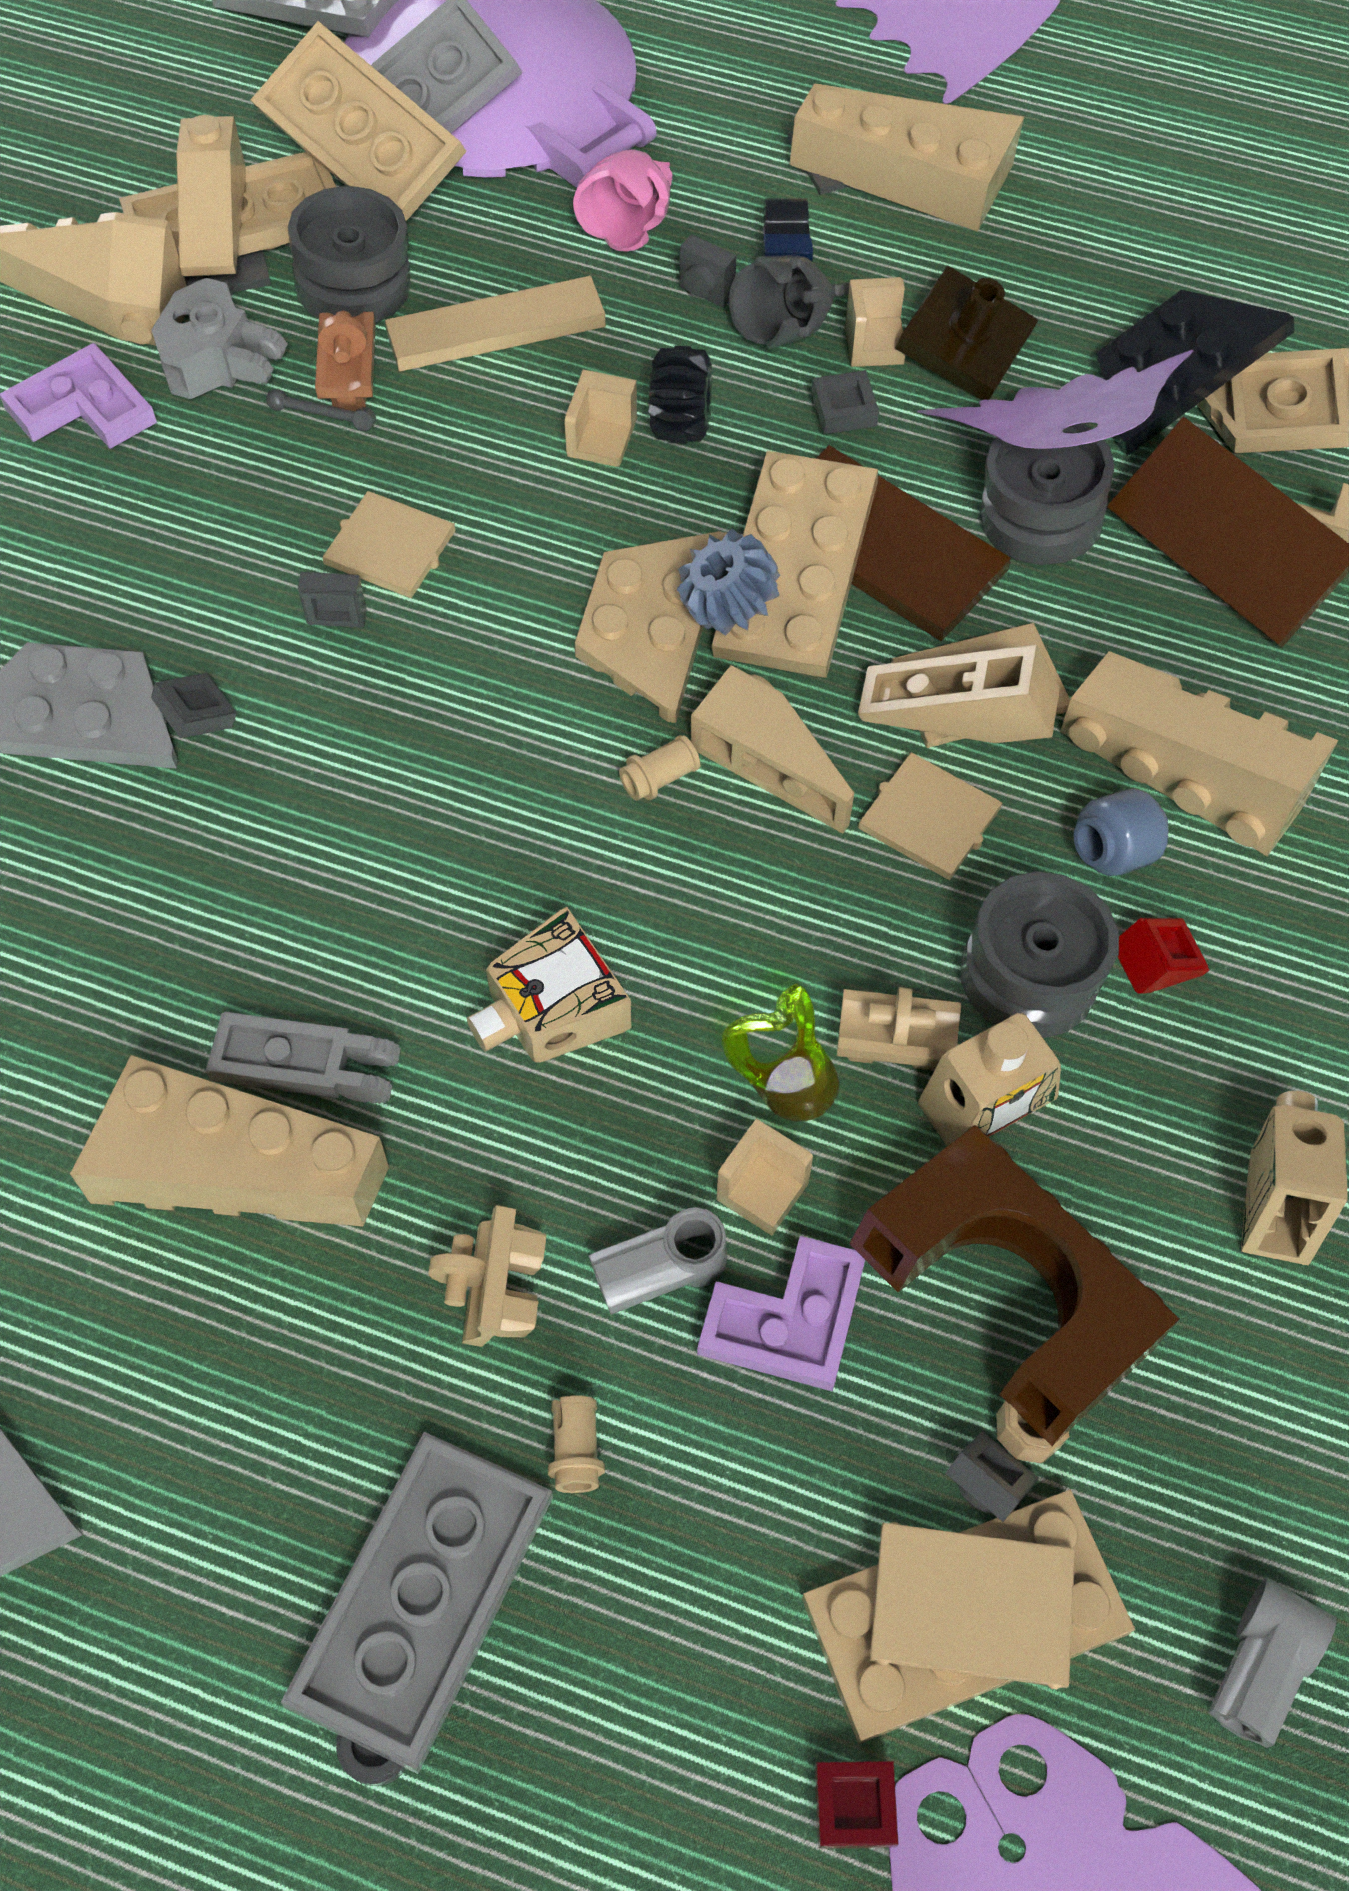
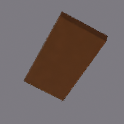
(1233, 531)
(921, 559)

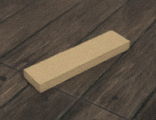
(495, 323)

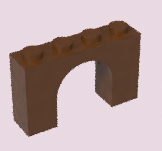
(983, 1197)

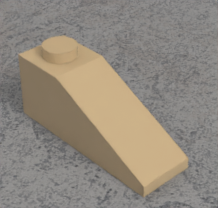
(209, 195)
(967, 695)
(764, 740)

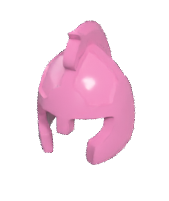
(623, 198)

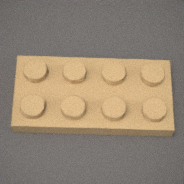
(357, 121)
(268, 201)
(813, 526)
(895, 1695)

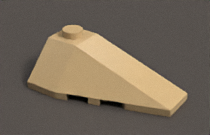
(100, 272)

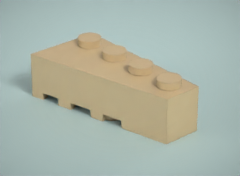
(907, 150)
(1197, 749)
(216, 1148)

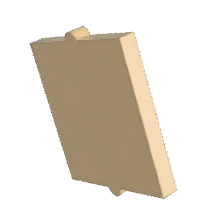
(389, 544)
(930, 816)

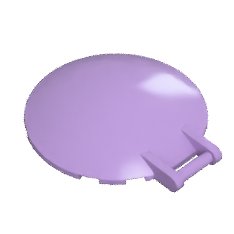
(566, 103)

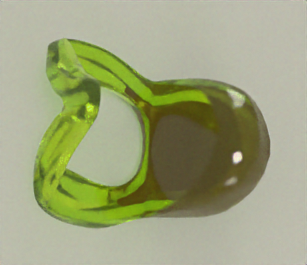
(801, 1081)

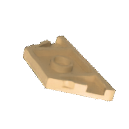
(1284, 403)
(639, 625)

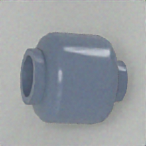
(1121, 832)

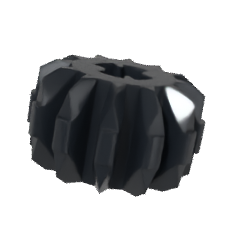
(680, 394)

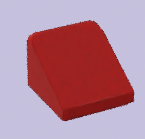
(1160, 954)

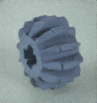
(728, 582)

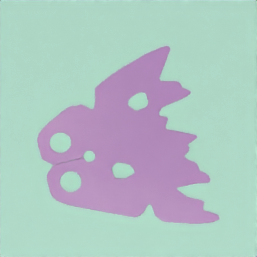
(1068, 1827)

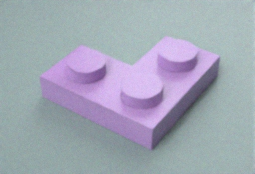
(76, 387)
(793, 1335)

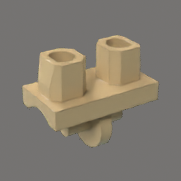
(897, 1028)
(490, 1306)

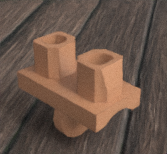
(345, 359)

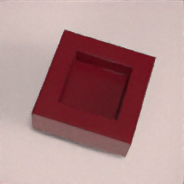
(856, 1805)

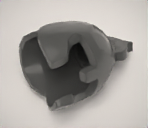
(781, 299)

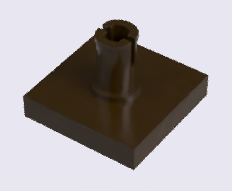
(967, 332)

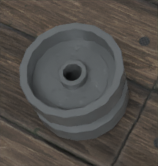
(350, 252)
(1047, 500)
(1039, 952)

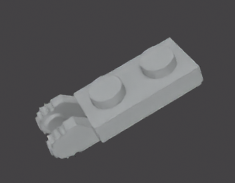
(299, 1058)

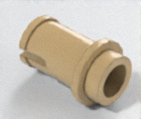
(658, 768)
(575, 1445)

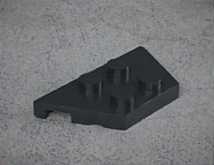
(1224, 342)

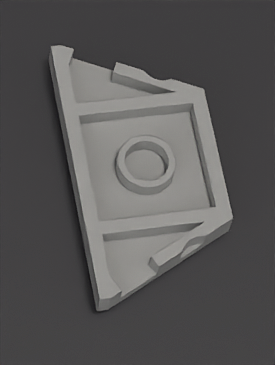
(82, 707)

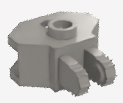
(214, 344)

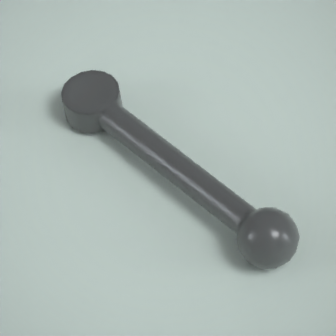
(362, 419)

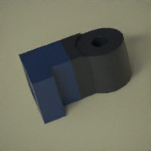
(786, 228)

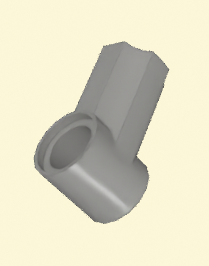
(652, 1264)
(1278, 1647)

